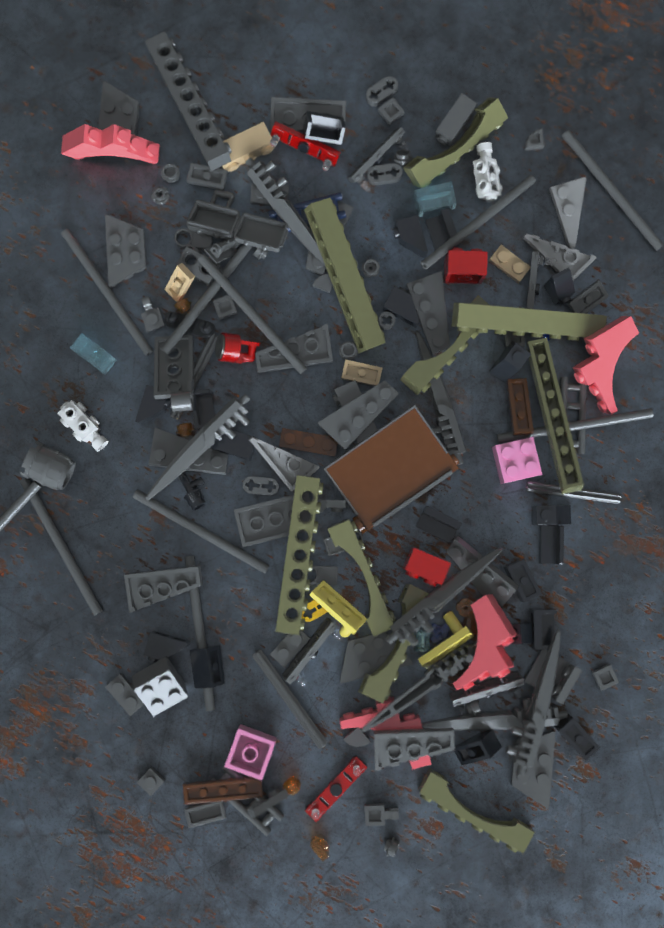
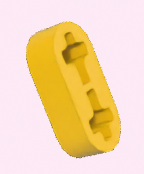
(319, 612)

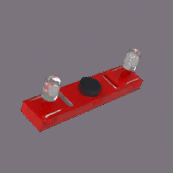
(312, 147)
(336, 788)

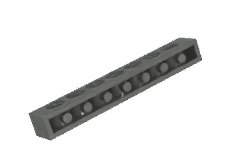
(159, 47)

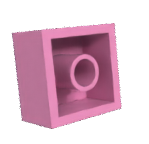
(516, 460)
(250, 752)

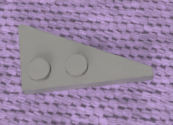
(568, 205)
(565, 256)
(283, 463)

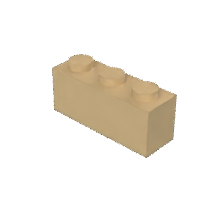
(248, 145)

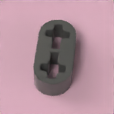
(380, 88)
(384, 174)
(260, 480)

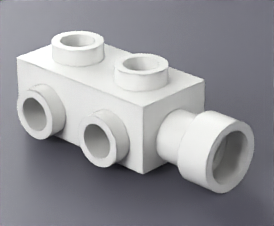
(485, 178)
(80, 418)

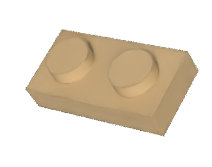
(509, 263)
(179, 282)
(361, 372)

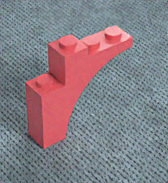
(111, 141)
(605, 349)
(493, 635)
(409, 721)

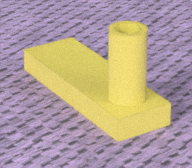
(339, 608)
(460, 636)

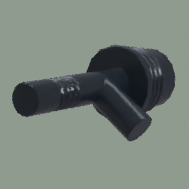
(194, 497)

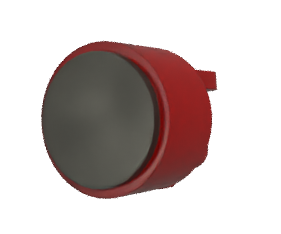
(229, 347)

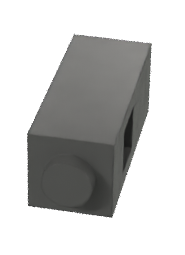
(455, 120)

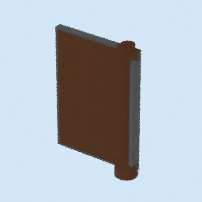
(391, 468)

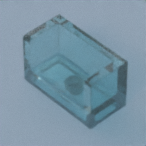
(434, 198)
(93, 353)

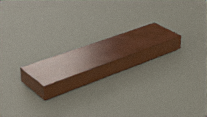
(222, 790)

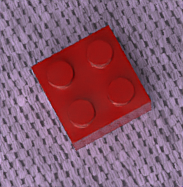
(465, 266)
(427, 566)

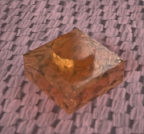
(320, 847)

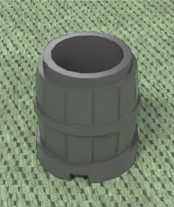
(48, 466)

